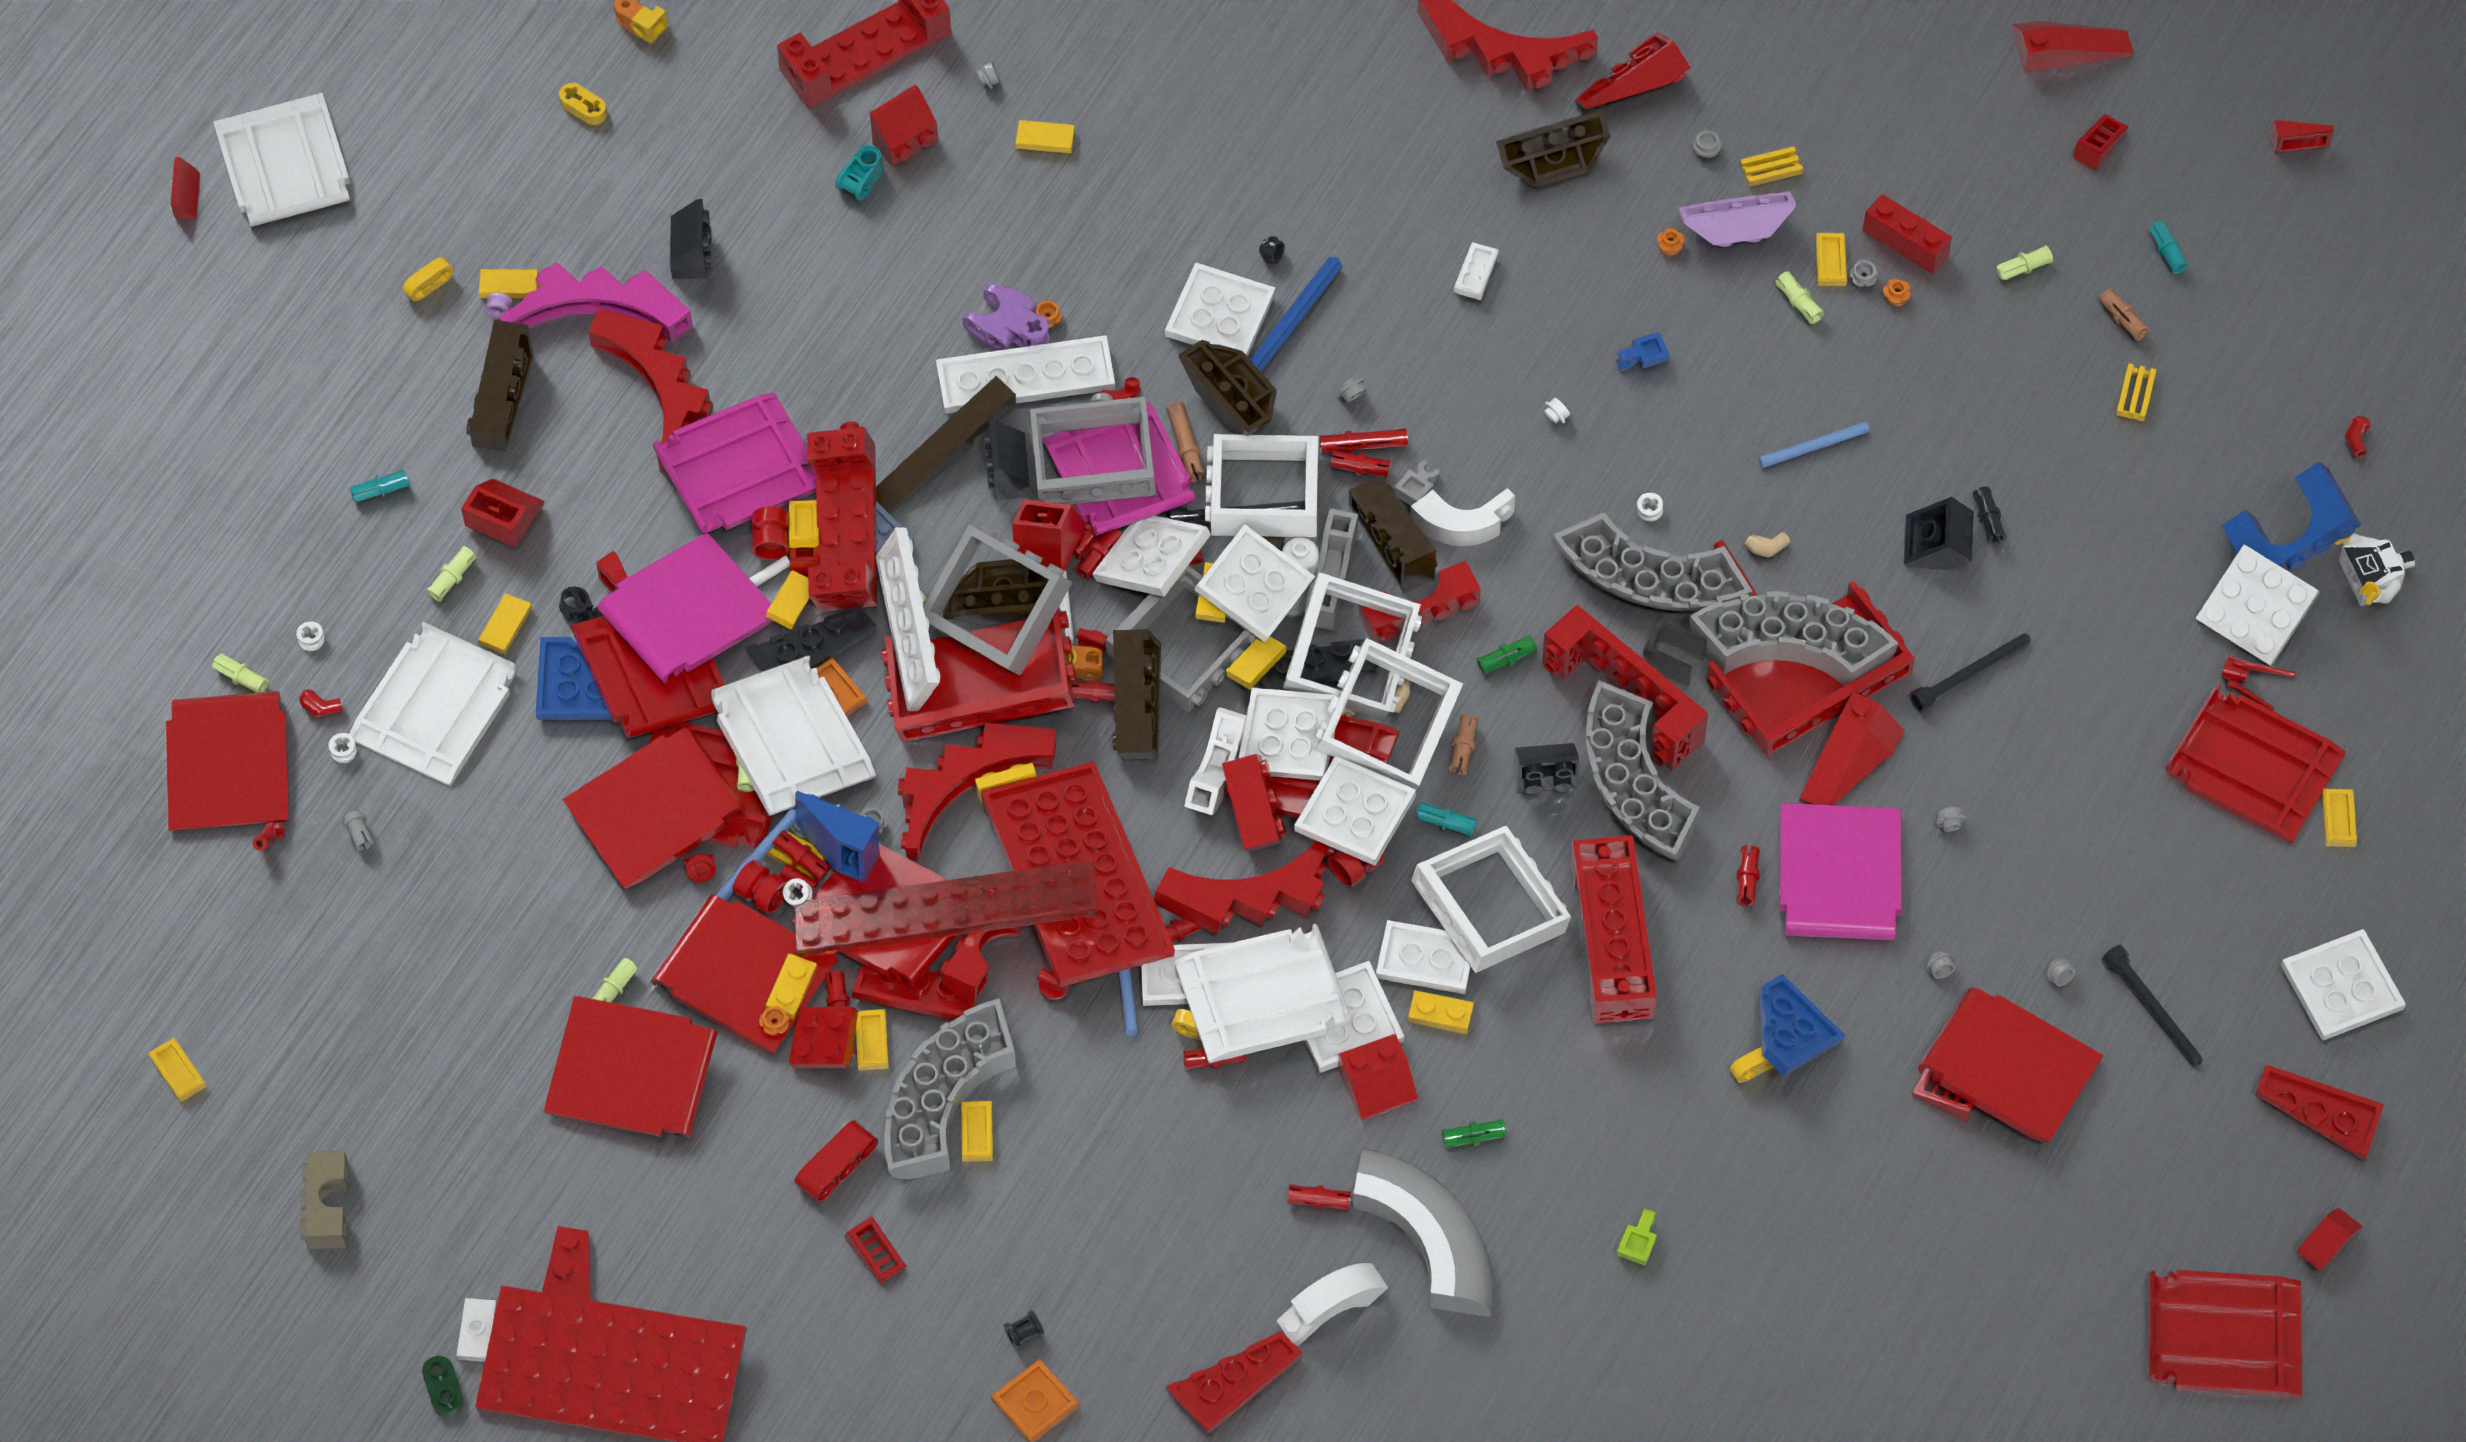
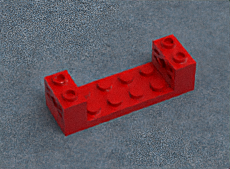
(861, 49)
(845, 519)
(1680, 719)
(1614, 929)

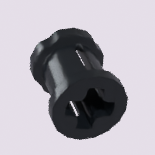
(1023, 1329)

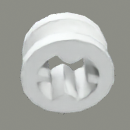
(1648, 514)
(306, 642)
(342, 757)
(790, 885)

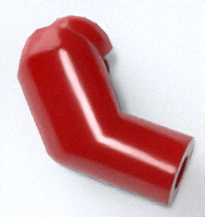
(1130, 390)
(2354, 433)
(317, 706)
(268, 834)

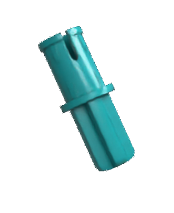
(2168, 247)
(379, 486)
(1446, 818)

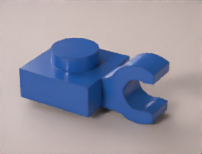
(1646, 350)

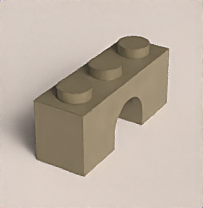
(325, 1174)

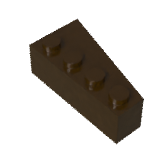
(501, 386)
(1394, 534)
(1136, 693)

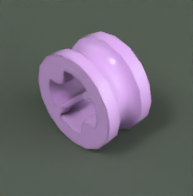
(497, 304)

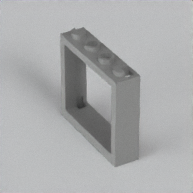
(1096, 486)
(1150, 609)
(1036, 622)

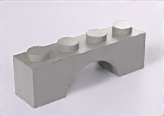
(1334, 560)

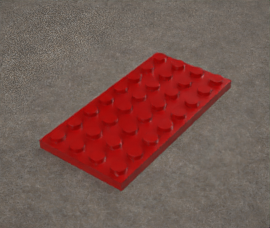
(1071, 820)
(610, 1367)

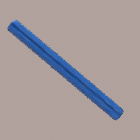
(1296, 312)

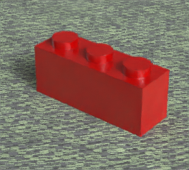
(1907, 233)
(1254, 802)

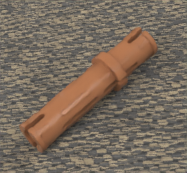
(1188, 450)

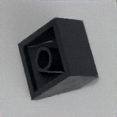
(1939, 536)

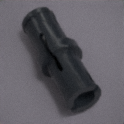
(1989, 515)

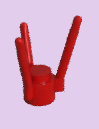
(2238, 670)

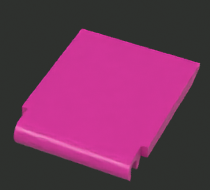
(1118, 450)
(738, 463)
(686, 608)
(1840, 871)

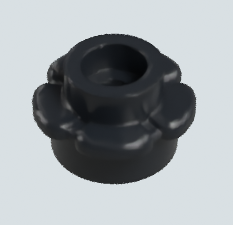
(1272, 249)

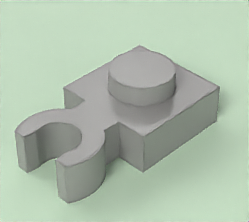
(1416, 485)

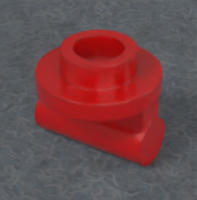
(1092, 638)
(700, 867)
(1049, 986)

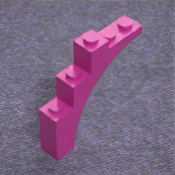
(563, 295)

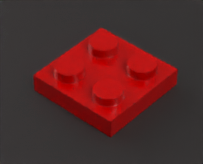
(823, 1037)

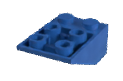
(840, 835)

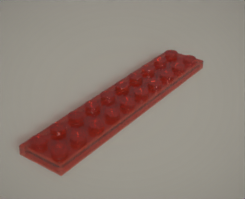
(946, 908)

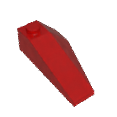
(2057, 45)
(1650, 65)
(1856, 746)

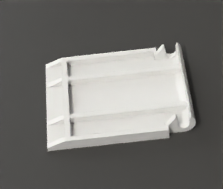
(283, 159)
(435, 704)
(790, 734)
(1262, 993)

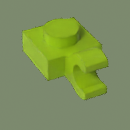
(1639, 1241)

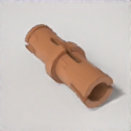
(2112, 303)
(1463, 744)

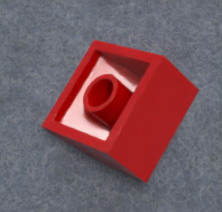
(903, 126)
(1377, 1077)

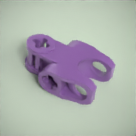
(1011, 323)

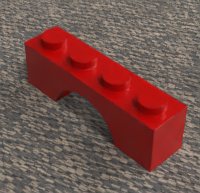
(1455, 592)
(967, 970)

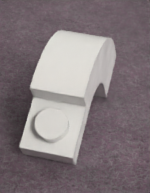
(1459, 526)
(1224, 745)
(1340, 1290)

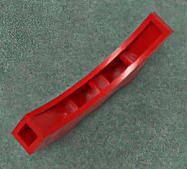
(1496, 50)
(644, 348)
(999, 748)
(1215, 901)

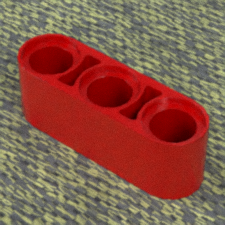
(836, 1161)

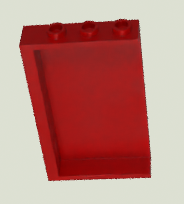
(981, 690)
(1789, 699)

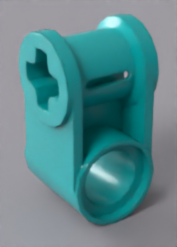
(858, 176)

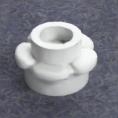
(1556, 411)

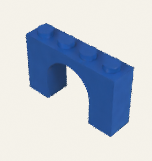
(2330, 521)

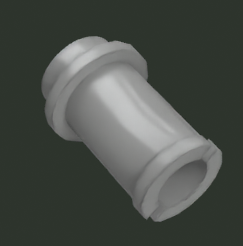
(356, 825)

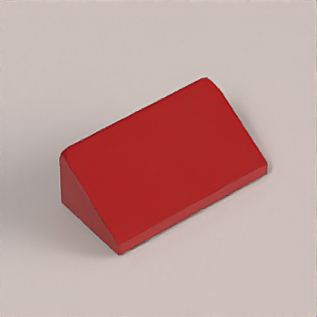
(184, 190)

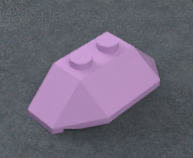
(1738, 218)

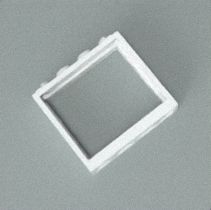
(1262, 521)
(1366, 597)
(1410, 670)
(1454, 920)

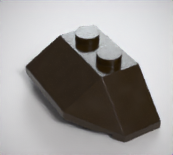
(1555, 149)
(1230, 386)
(995, 593)

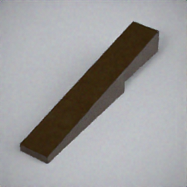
(945, 444)

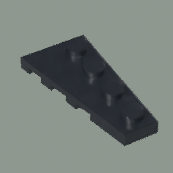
(818, 641)
(1320, 666)

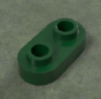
(441, 1384)

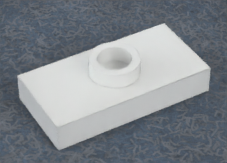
(1476, 271)
(476, 1329)

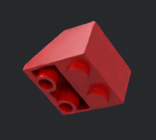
(500, 511)
(1048, 531)

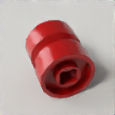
(770, 533)
(1350, 869)
(757, 884)

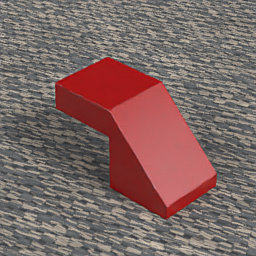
(2329, 1238)

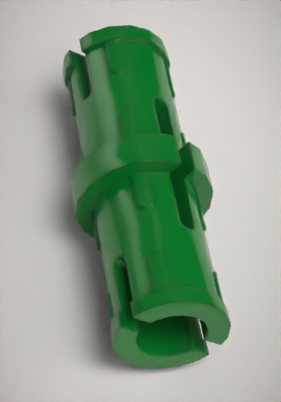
(1524, 646)
(1455, 1137)

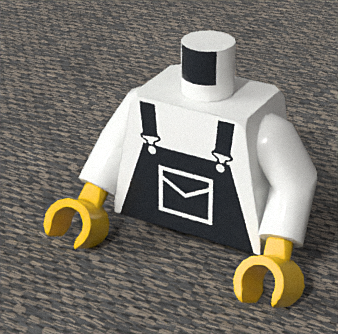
(2373, 568)

